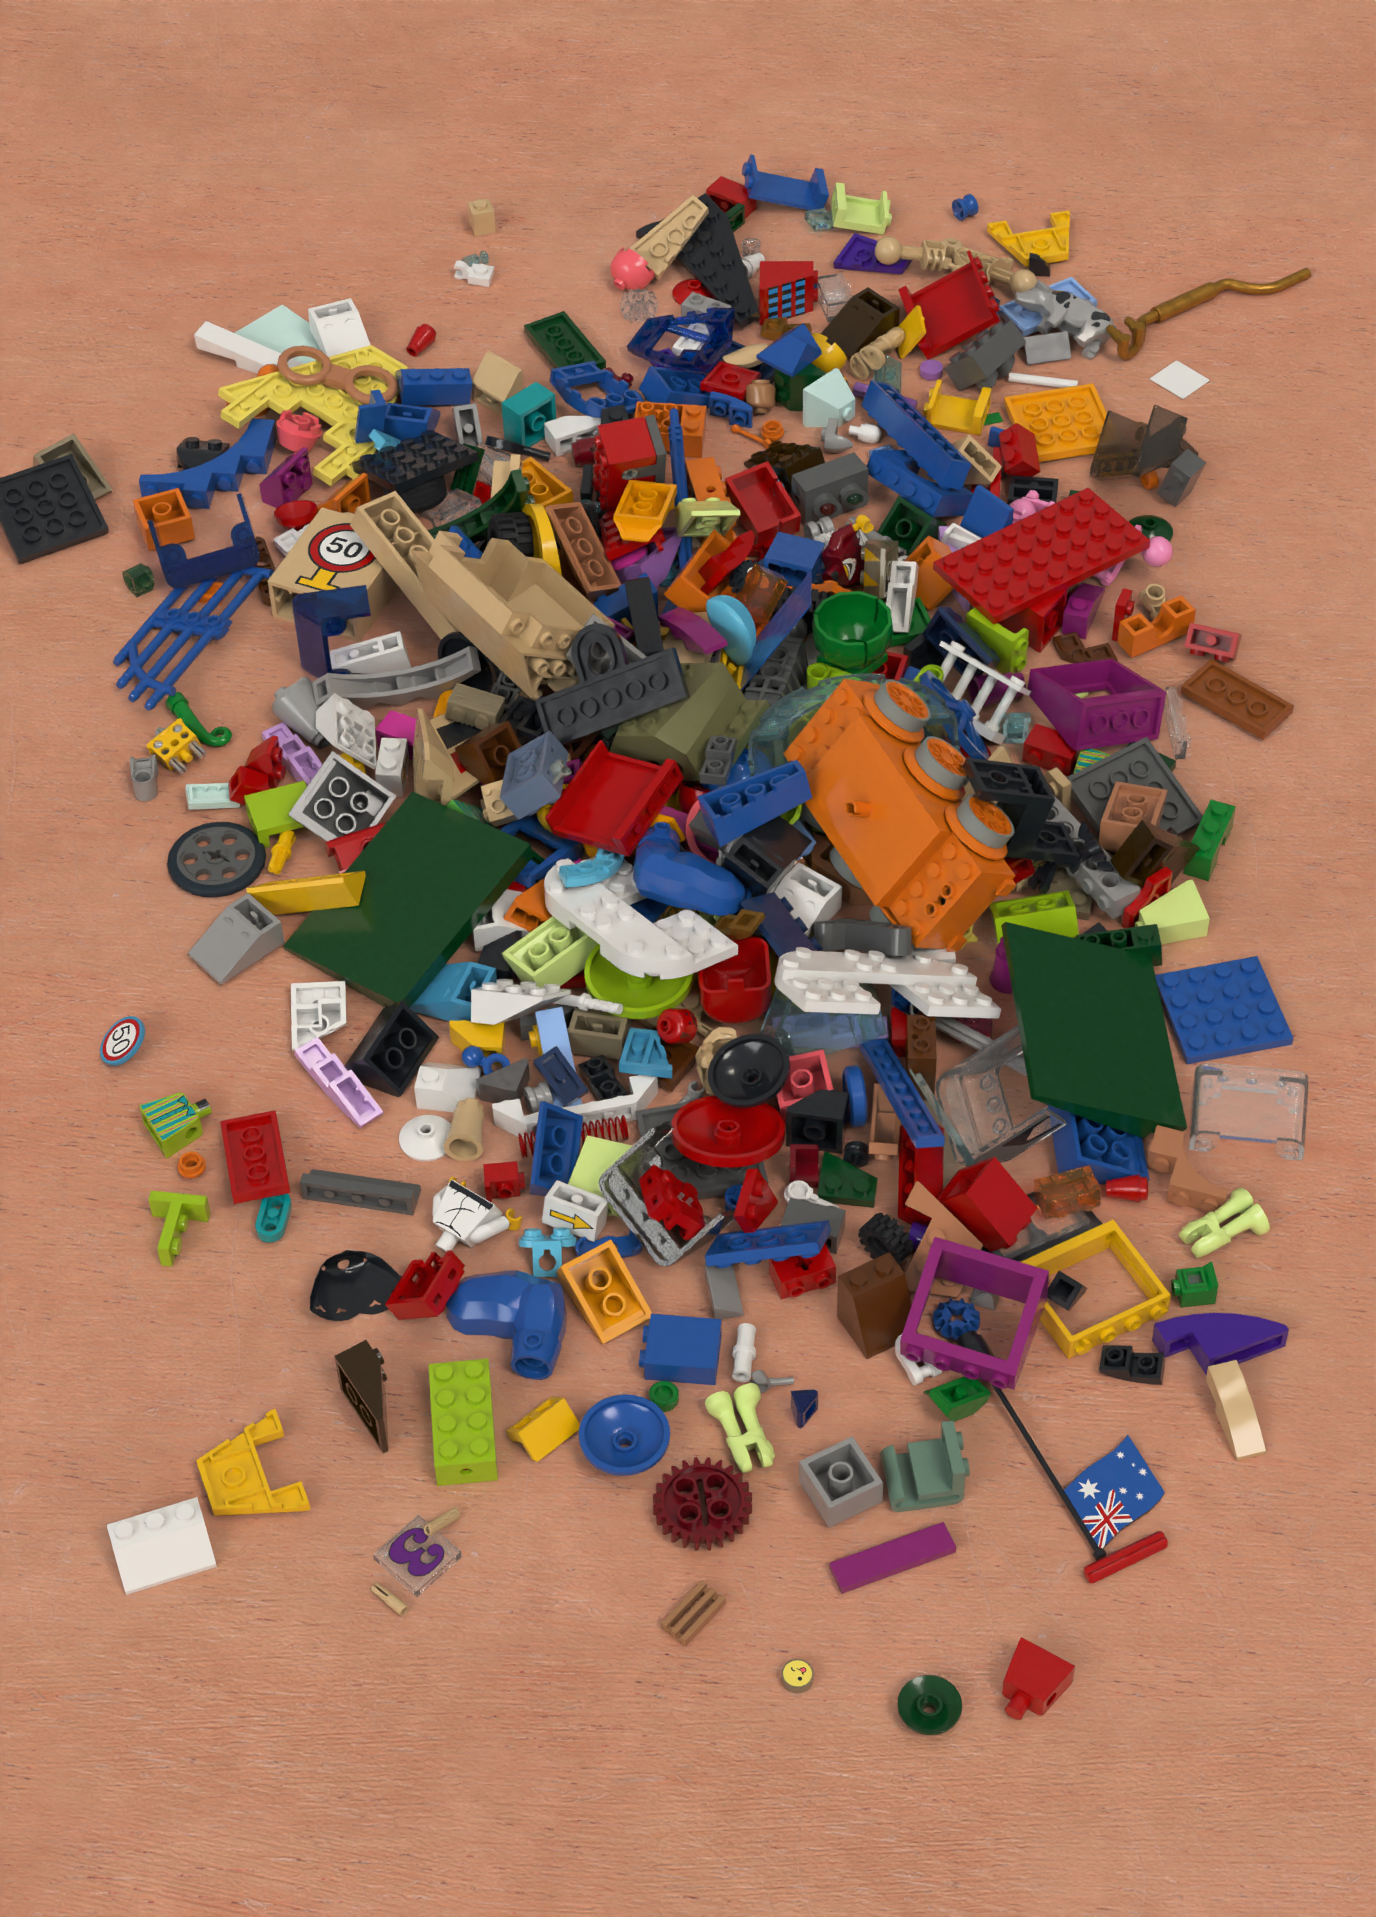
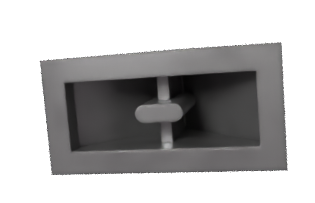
(504, 1083)

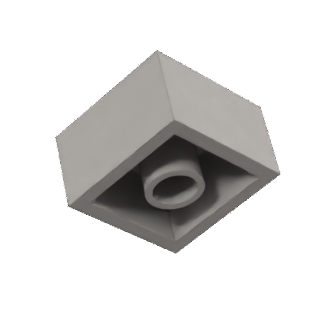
(840, 1481)

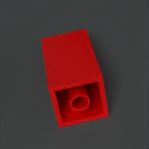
(1041, 620)

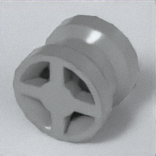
(535, 1095)

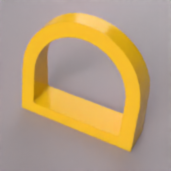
(543, 535)

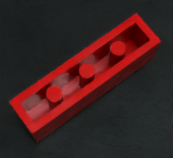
(918, 1165)

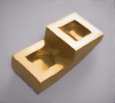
(776, 327)
(741, 925)

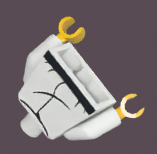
(468, 1217)

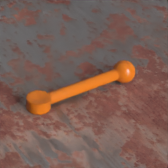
(736, 429)

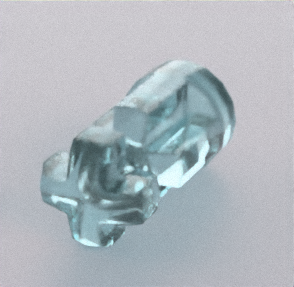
(474, 258)

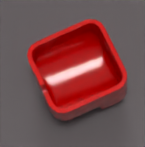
(739, 986)

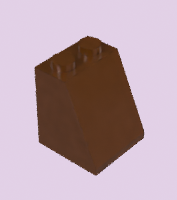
(874, 1304)

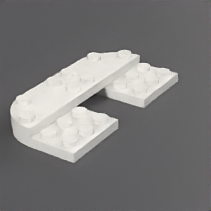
(628, 939)
(831, 983)

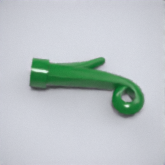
(180, 707)

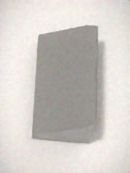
(723, 1292)

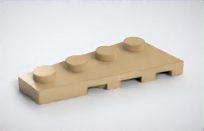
(668, 238)

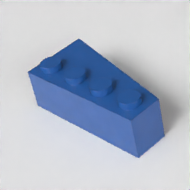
(753, 801)

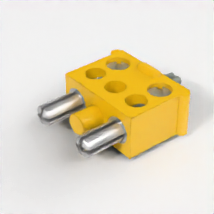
(175, 746)

